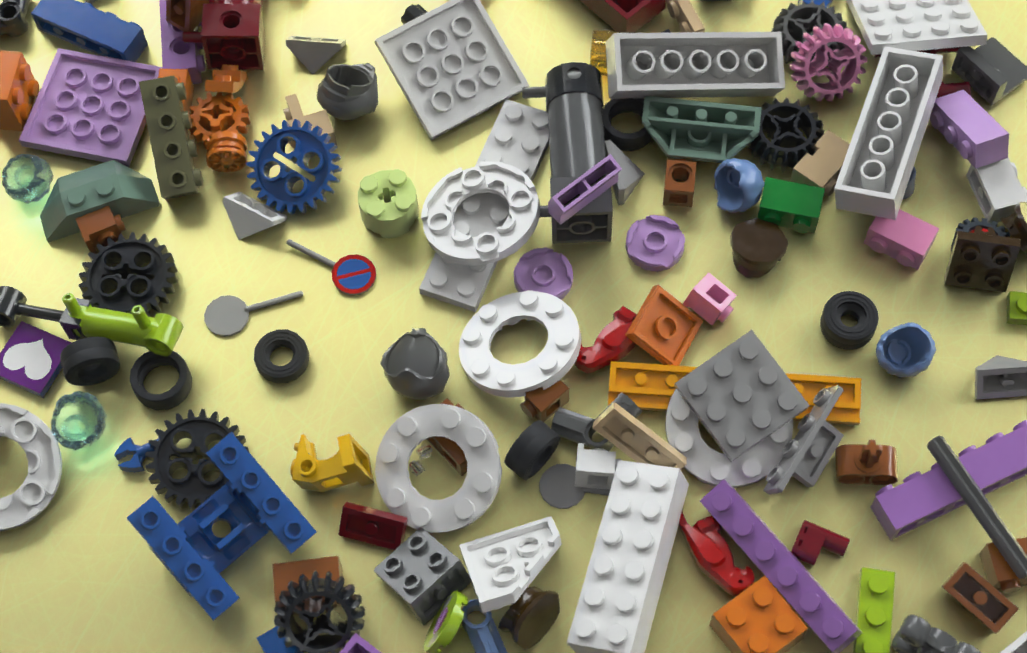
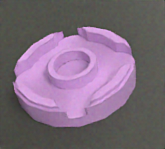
(655, 243)
(544, 272)

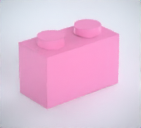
(903, 239)

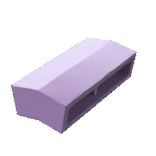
(582, 186)

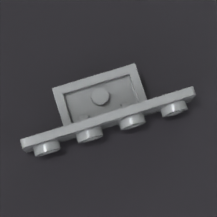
(811, 448)

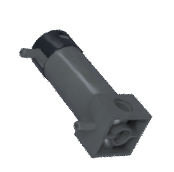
(576, 145)

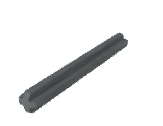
(979, 505)

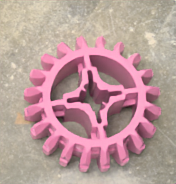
(850, 56)

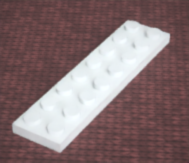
(516, 139)

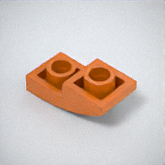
(226, 79)

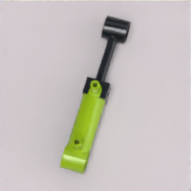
(84, 320)

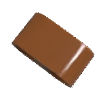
(866, 464)

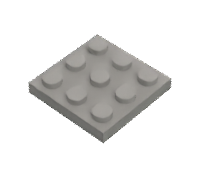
(741, 395)

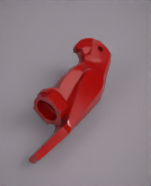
(609, 345)
(715, 556)

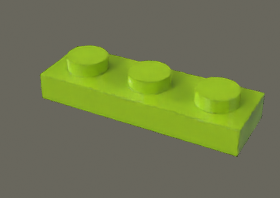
(874, 611)

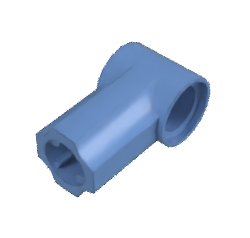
(483, 636)

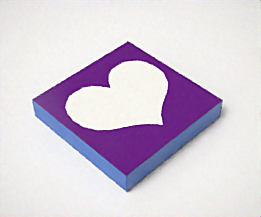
(31, 359)

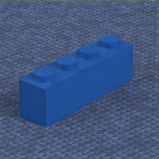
(90, 28)

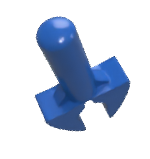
(138, 452)

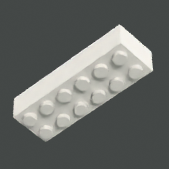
(695, 64)
(889, 133)
(629, 559)

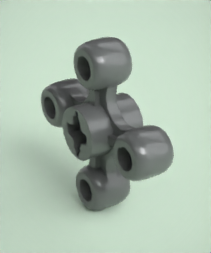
(919, 637)

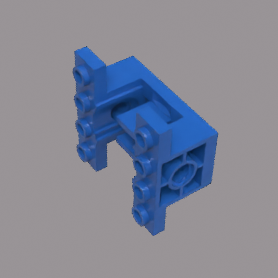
(246, 502)

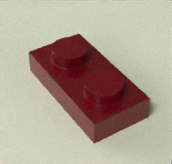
(372, 526)

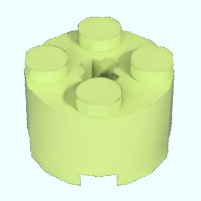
(388, 203)

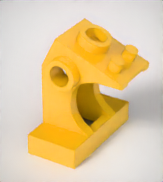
(346, 467)

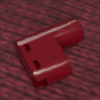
(813, 538)

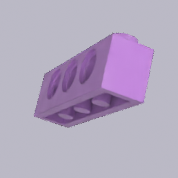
(177, 53)

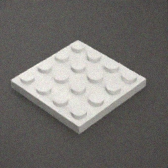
(917, 24)
(451, 65)

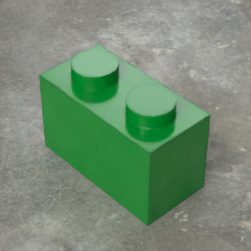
(791, 204)

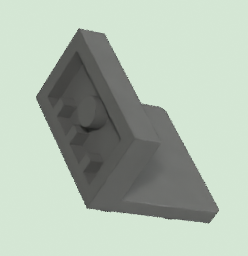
(990, 70)
(423, 574)

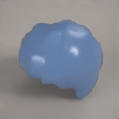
(738, 185)
(905, 350)

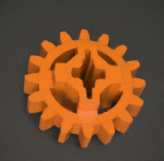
(218, 115)

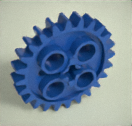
(280, 188)

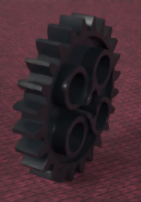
(129, 275)
(201, 432)

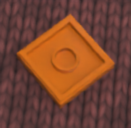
(664, 327)

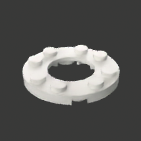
(487, 247)
(542, 371)
(43, 466)
(713, 466)
(482, 476)

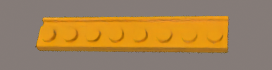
(653, 386)

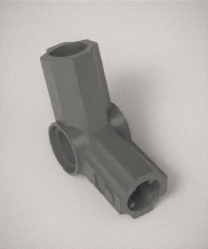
(580, 427)

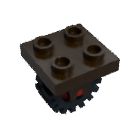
(982, 256)

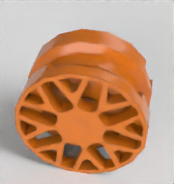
(226, 149)

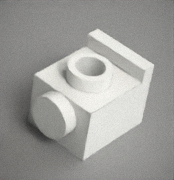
(595, 468)

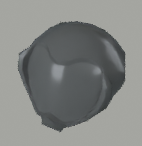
(349, 91)
(416, 365)

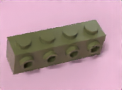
(170, 138)

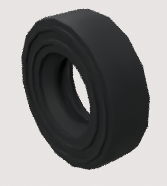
(277, 339)

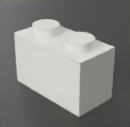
(996, 189)

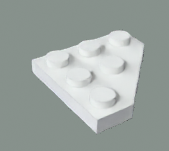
(509, 561)

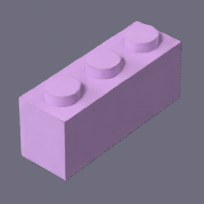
(970, 129)

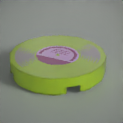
(445, 623)

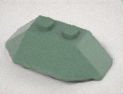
(700, 128)
(94, 189)

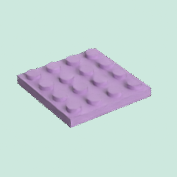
(89, 108)

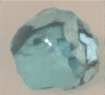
(27, 178)
(78, 420)

